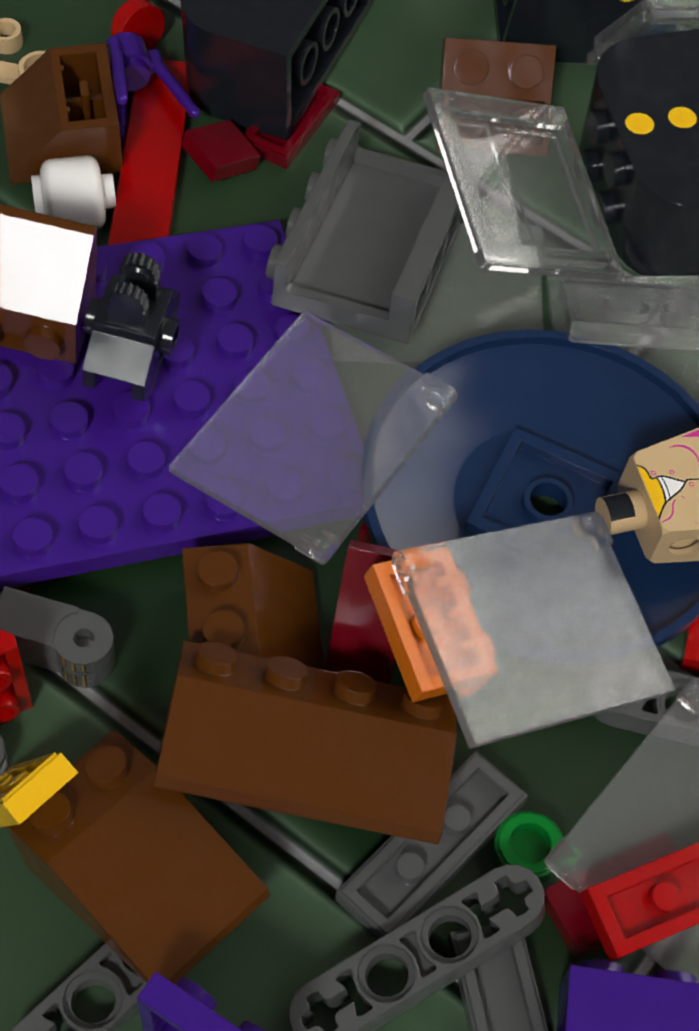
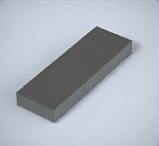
(411, 873)

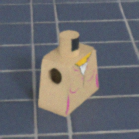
(659, 500)

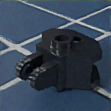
(131, 327)

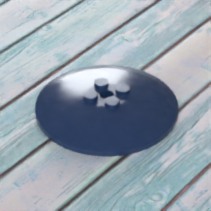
(541, 423)

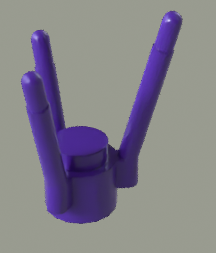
(131, 71)

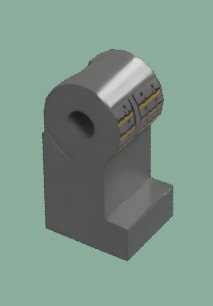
(59, 637)

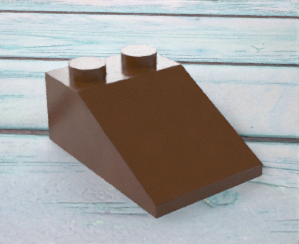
(138, 863)

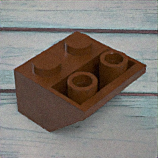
(498, 69)
(62, 110)

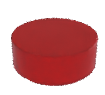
(140, 18)

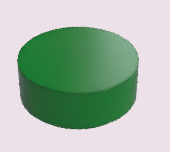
(526, 841)

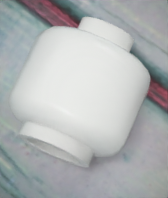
(74, 190)

